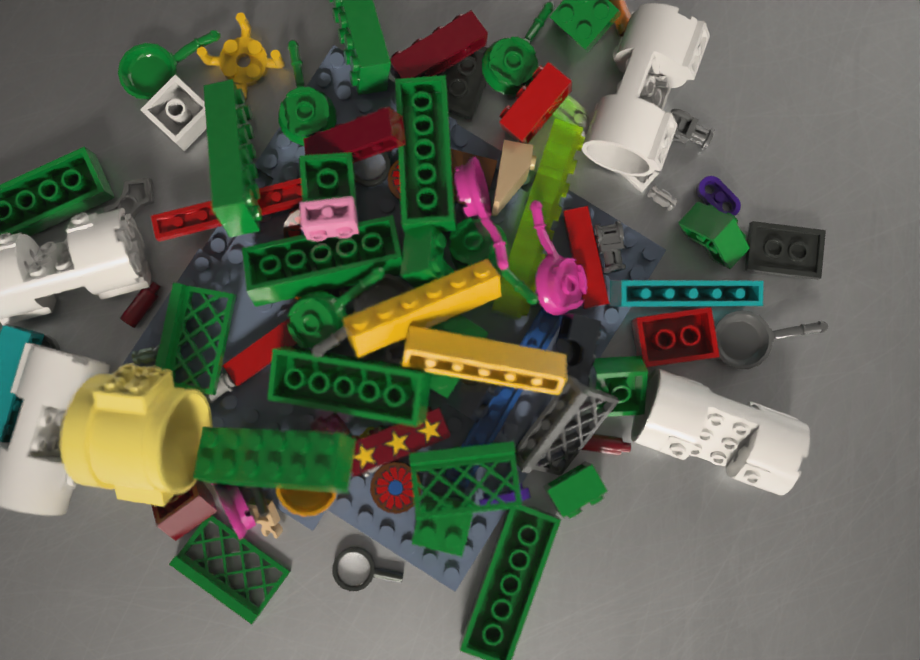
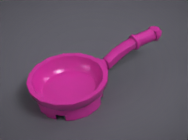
(474, 191)
(557, 278)
(235, 508)

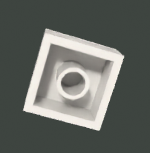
(177, 112)

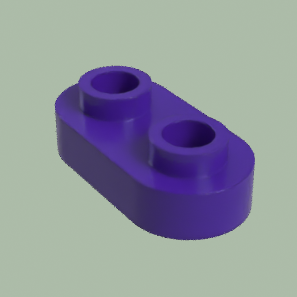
(720, 195)
(507, 496)

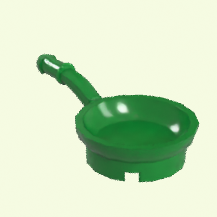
(512, 61)
(150, 66)
(304, 108)
(473, 244)
(321, 313)

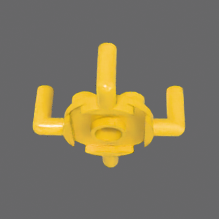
(241, 47)

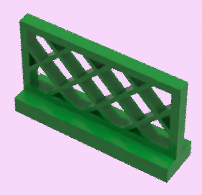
(175, 329)
(468, 458)
(215, 586)

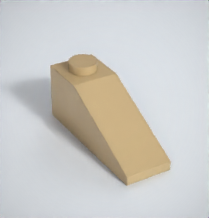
(513, 171)

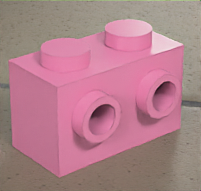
(329, 218)

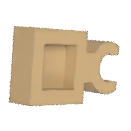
(269, 522)

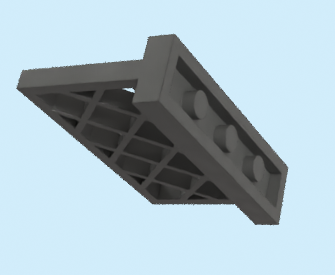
(556, 421)

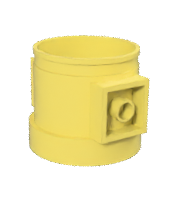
(134, 434)

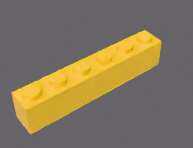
(422, 307)
(484, 360)

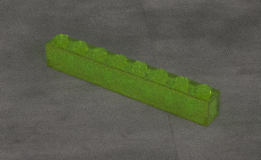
(547, 189)

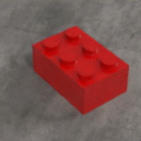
(535, 103)
(675, 337)

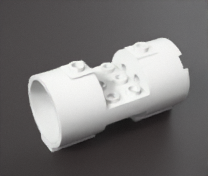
(655, 54)
(99, 253)
(748, 440)
(32, 463)

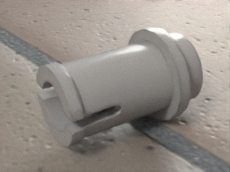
(225, 384)

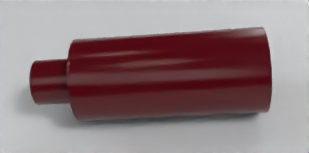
(140, 305)
(607, 445)

